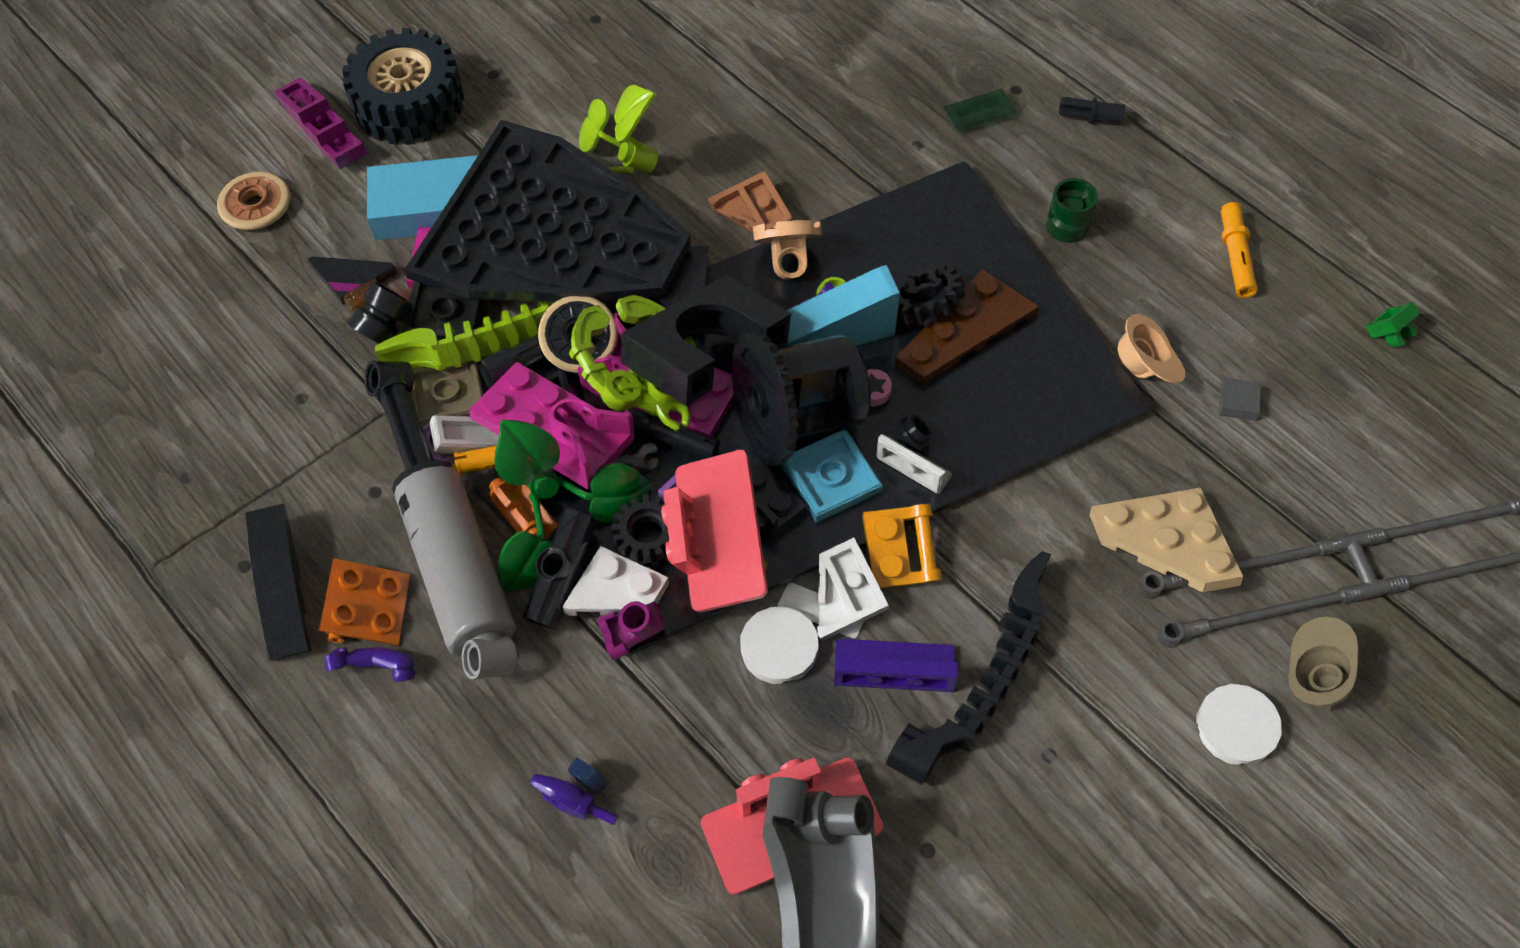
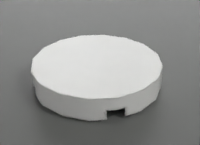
(779, 645)
(1238, 724)

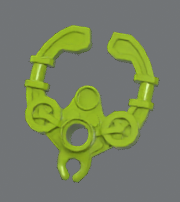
(620, 388)

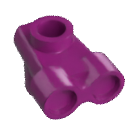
(624, 629)

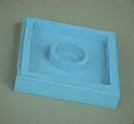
(831, 475)

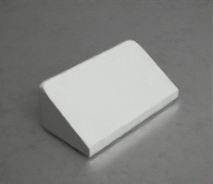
(912, 464)

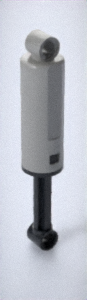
(445, 536)

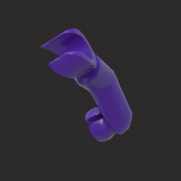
(379, 656)

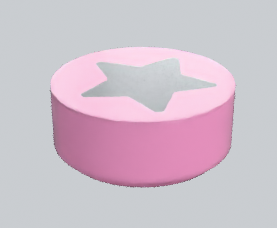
(880, 387)

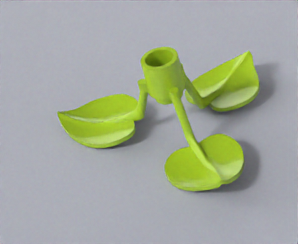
(627, 115)

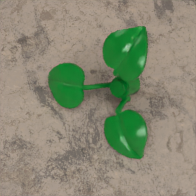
(527, 458)

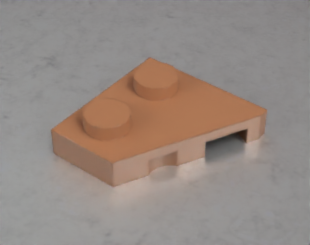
(751, 203)

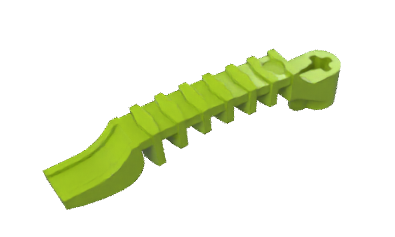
(424, 350)

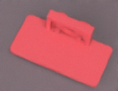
(716, 531)
(737, 829)

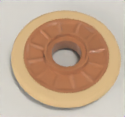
(236, 193)

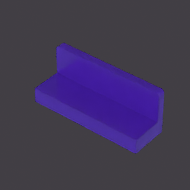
(895, 665)

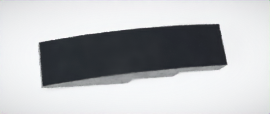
(277, 582)

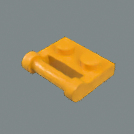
(888, 546)

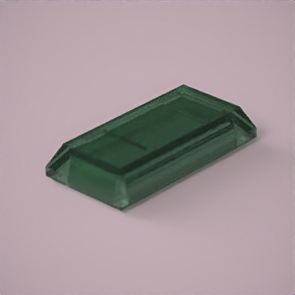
(980, 110)

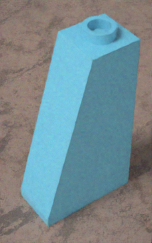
(858, 309)

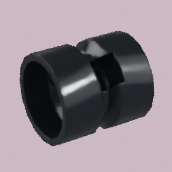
(380, 313)

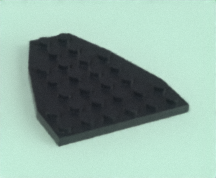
(547, 226)

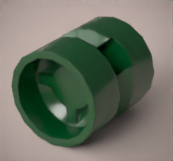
(1071, 210)

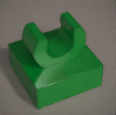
(1393, 323)

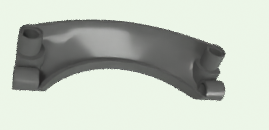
(823, 866)

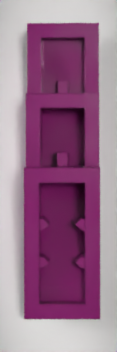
(320, 123)

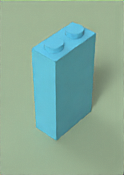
(411, 194)

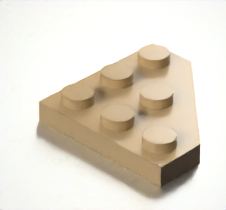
(1171, 535)

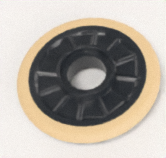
(555, 327)

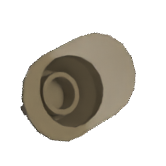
(1324, 662)

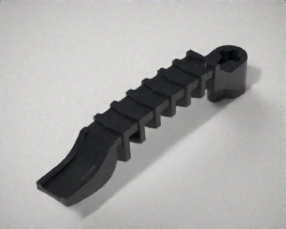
(918, 751)

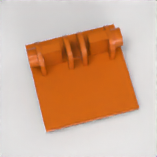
(364, 603)

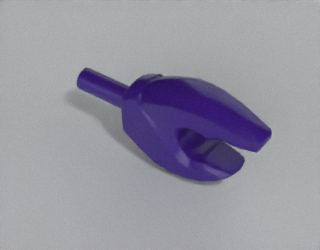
(570, 798)

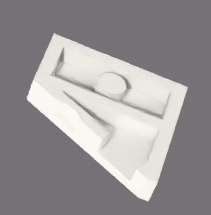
(612, 583)
(846, 590)

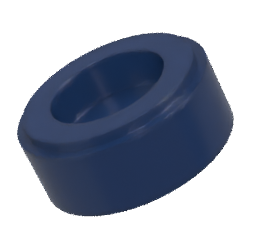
(587, 776)

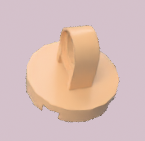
(788, 238)

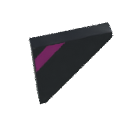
(348, 274)

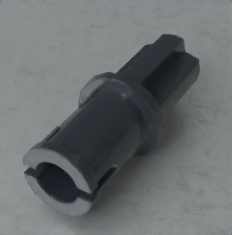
(1092, 110)

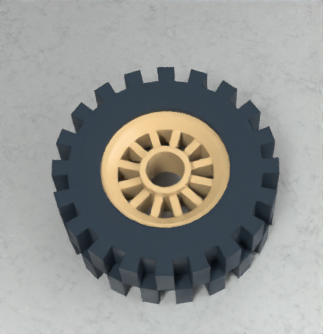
(403, 86)

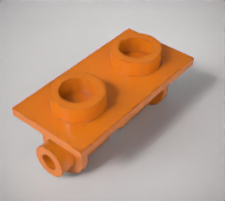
(518, 509)

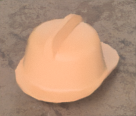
(1148, 351)

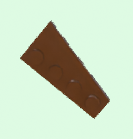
(983, 314)

